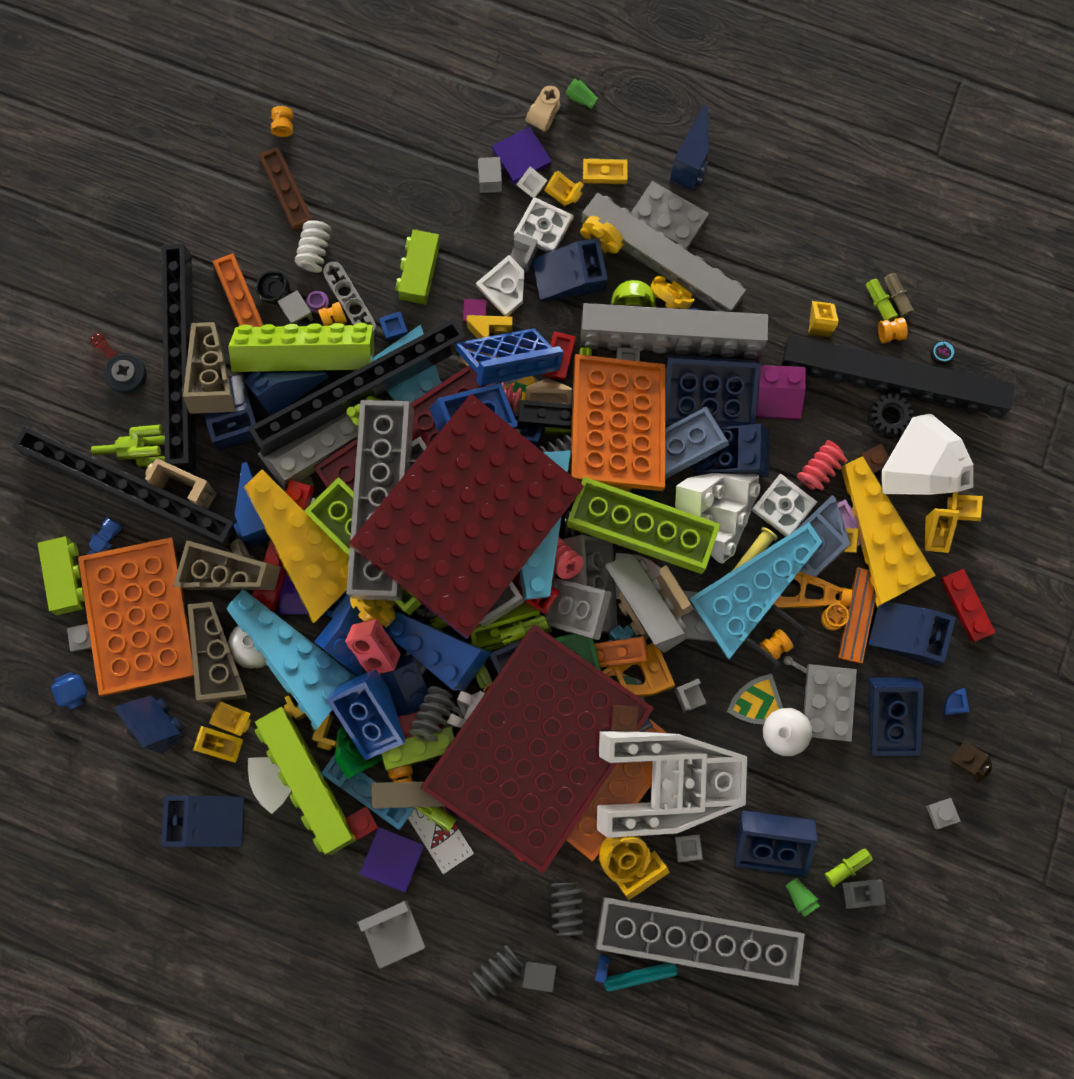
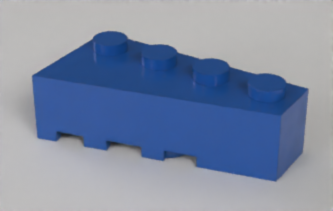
(442, 653)

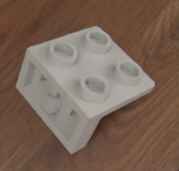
(392, 934)

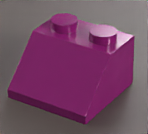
(781, 392)

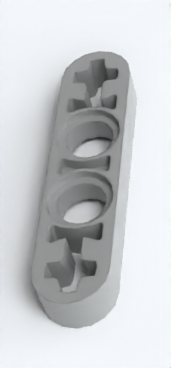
(349, 300)

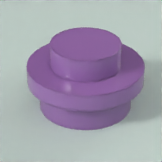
(317, 300)

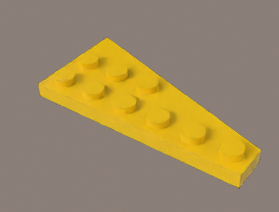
(885, 541)
(306, 551)

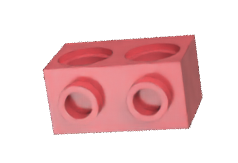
(373, 646)

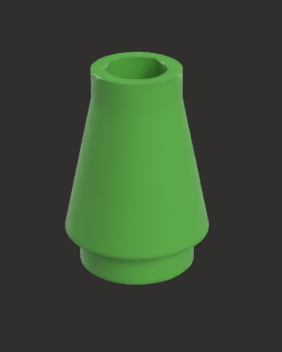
(581, 93)
(803, 899)

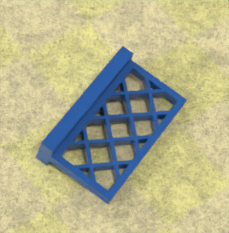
(510, 365)

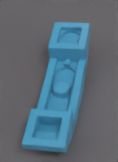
(360, 788)

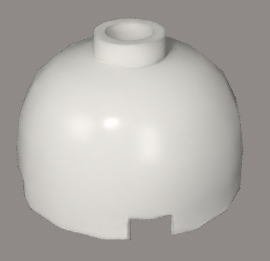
(243, 650)
(787, 732)

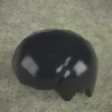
(272, 286)

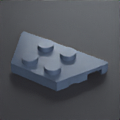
(832, 531)

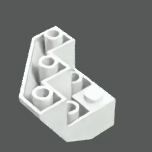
(928, 460)
(721, 499)

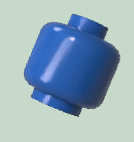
(69, 690)

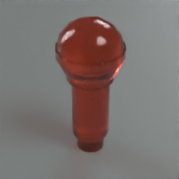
(99, 341)

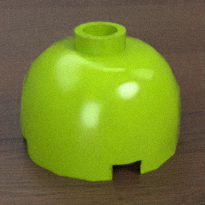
(634, 294)

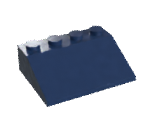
(720, 384)

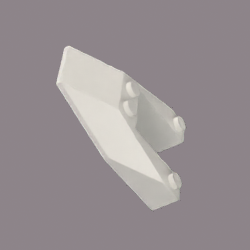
(688, 783)

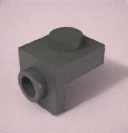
(864, 893)

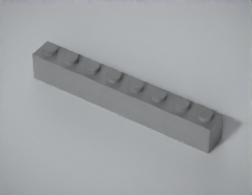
(667, 257)

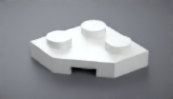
(504, 286)

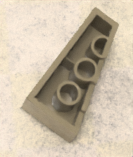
(206, 377)
(217, 569)
(213, 664)

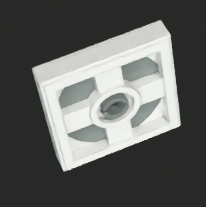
(544, 224)
(784, 505)

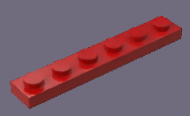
(301, 495)

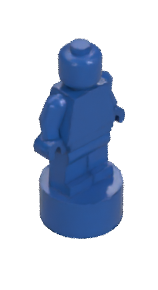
(100, 542)

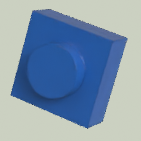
(393, 326)

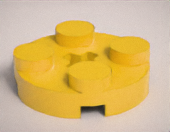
(609, 236)
(673, 294)
(374, 609)

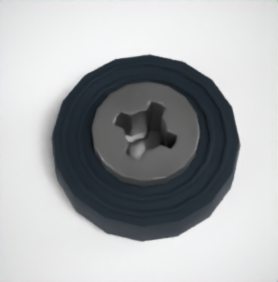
(131, 379)

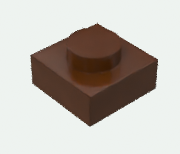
(876, 458)
(624, 718)

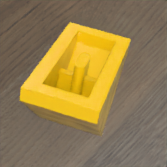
(822, 319)
(939, 529)
(218, 744)

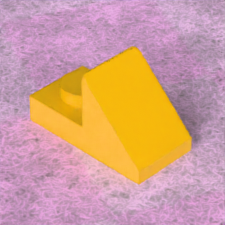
(484, 325)

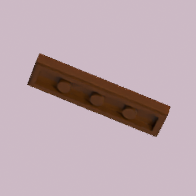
(285, 188)

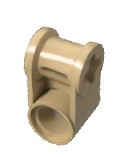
(544, 108)

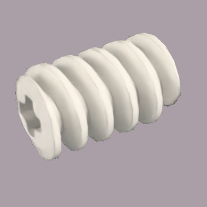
(311, 245)

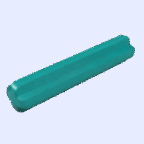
(640, 976)

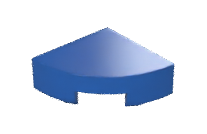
(956, 703)
(601, 972)

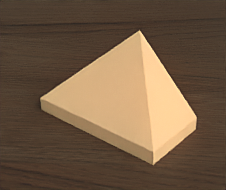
(549, 391)

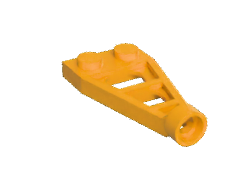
(828, 597)
(654, 671)

